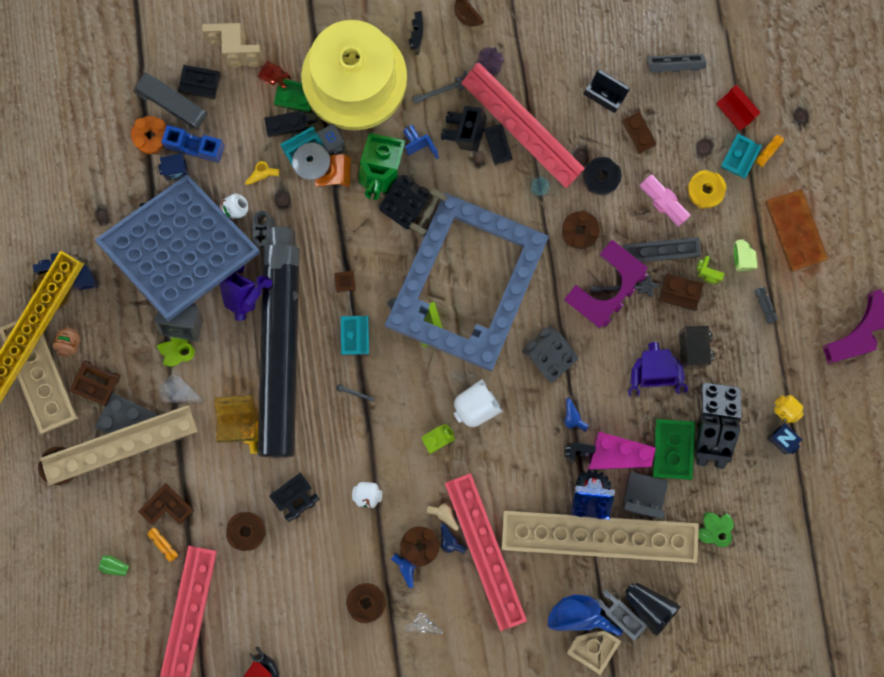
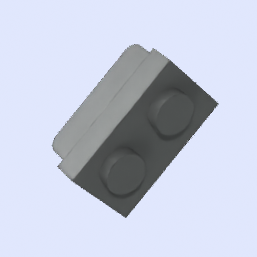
(550, 353)

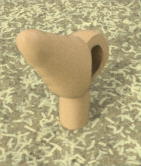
(445, 514)

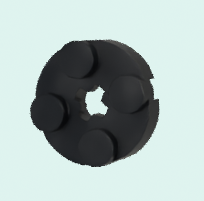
(609, 168)

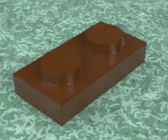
(639, 132)

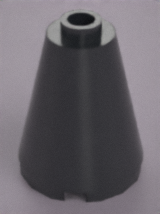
(651, 607)

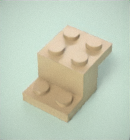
(233, 44)

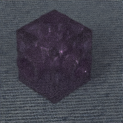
(493, 66)

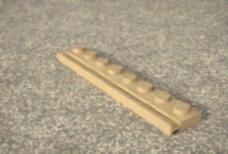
(119, 445)

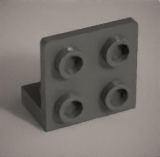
(645, 495)

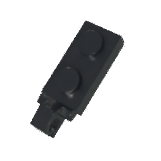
(289, 123)

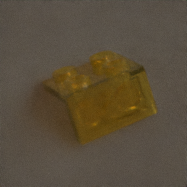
(235, 418)

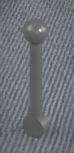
(340, 388)

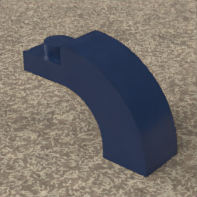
(84, 280)

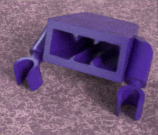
(241, 294)
(657, 369)

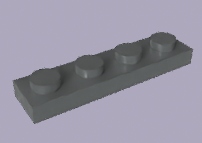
(665, 249)

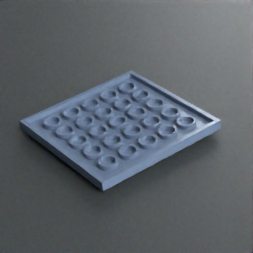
(177, 247)

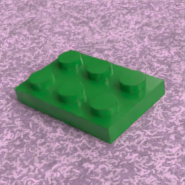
(673, 449)

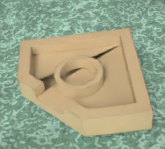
(594, 649)

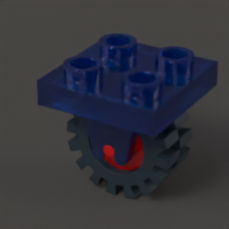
(592, 496)

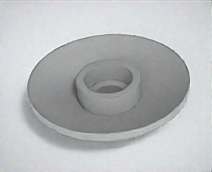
(314, 169)

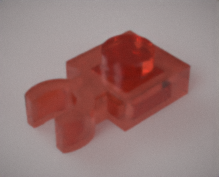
(272, 73)

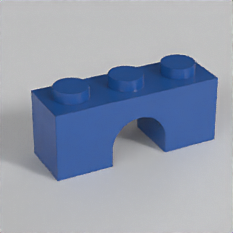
(201, 147)

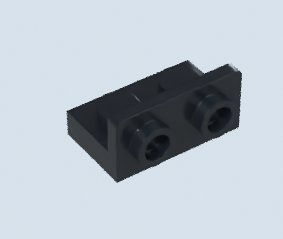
(581, 450)

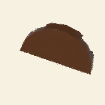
(467, 14)

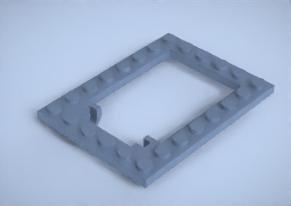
(484, 343)

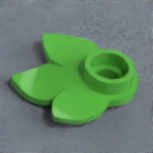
(714, 527)

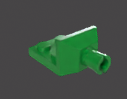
(380, 164)

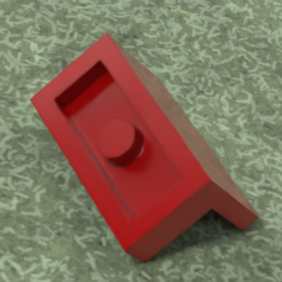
(738, 108)

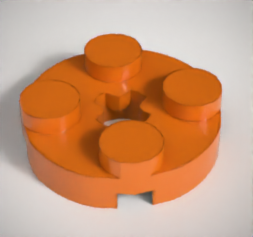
(142, 127)

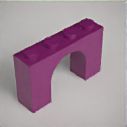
(630, 271)

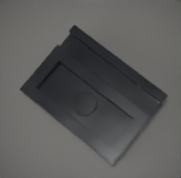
(199, 82)

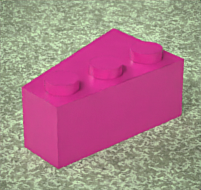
(619, 453)

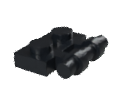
(290, 492)

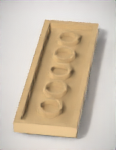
(44, 386)

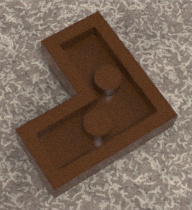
(166, 501)

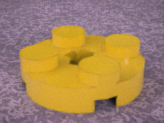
(703, 199)

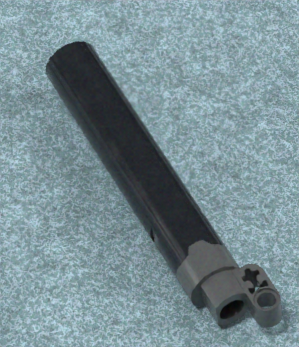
(278, 338)

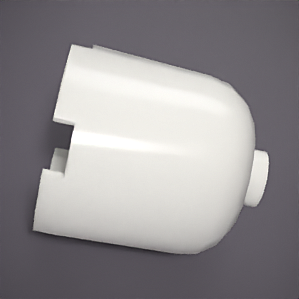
(476, 405)

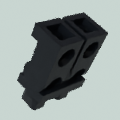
(716, 440)

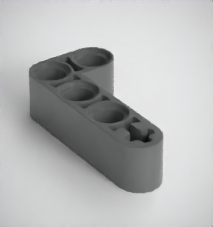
(171, 101)

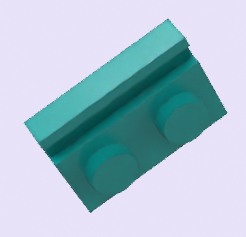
(291, 145)
(740, 156)
(354, 335)

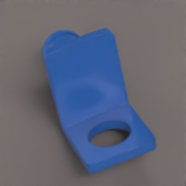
(417, 143)

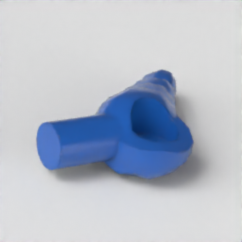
(573, 417)
(405, 568)

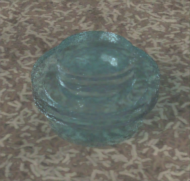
(540, 186)

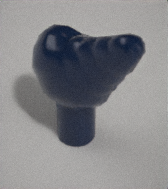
(449, 541)

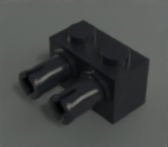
(470, 128)

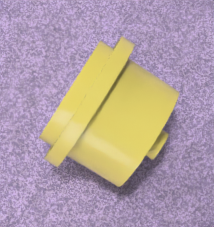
(354, 76)

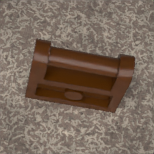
(92, 389)

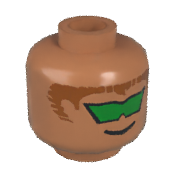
(66, 342)

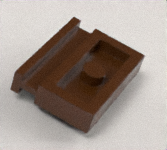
(681, 292)

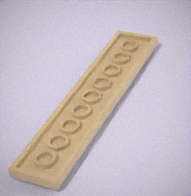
(600, 536)

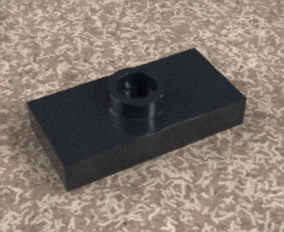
(498, 144)

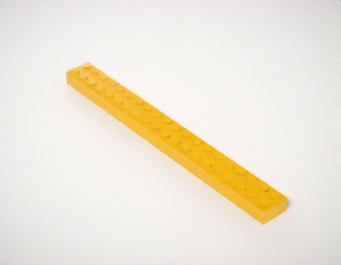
(36, 318)

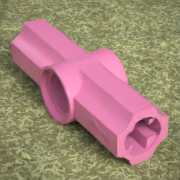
(664, 200)

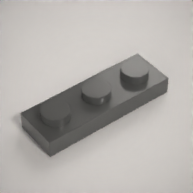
(676, 63)

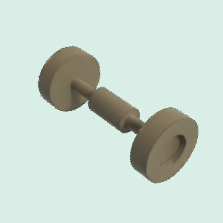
(428, 211)

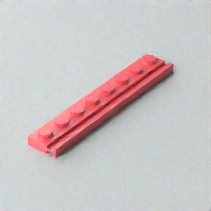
(522, 125)
(485, 552)
(189, 612)

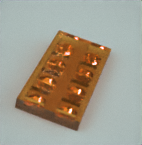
(796, 230)

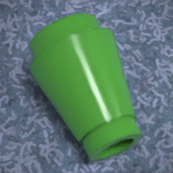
(113, 566)

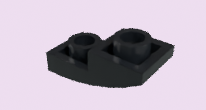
(416, 39)

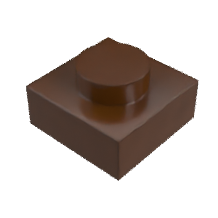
(345, 281)

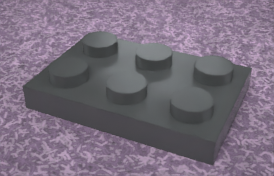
(120, 414)

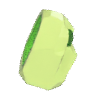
(744, 256)

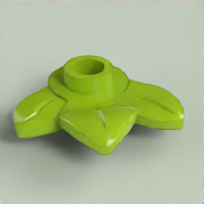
(173, 351)

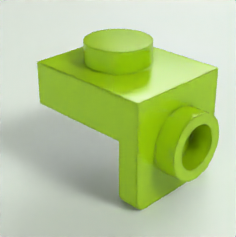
(710, 275)
(438, 438)

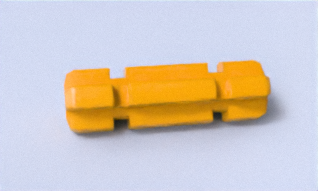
(769, 150)
(162, 544)

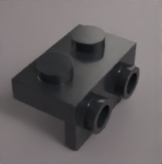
(606, 91)

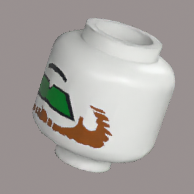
(234, 206)
(366, 494)

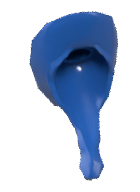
(579, 613)

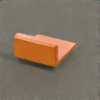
(337, 173)

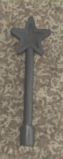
(419, 98)
(645, 286)

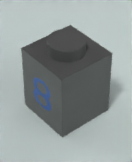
(332, 140)

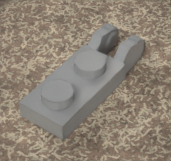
(622, 616)

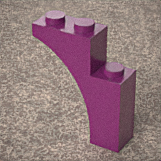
(860, 340)

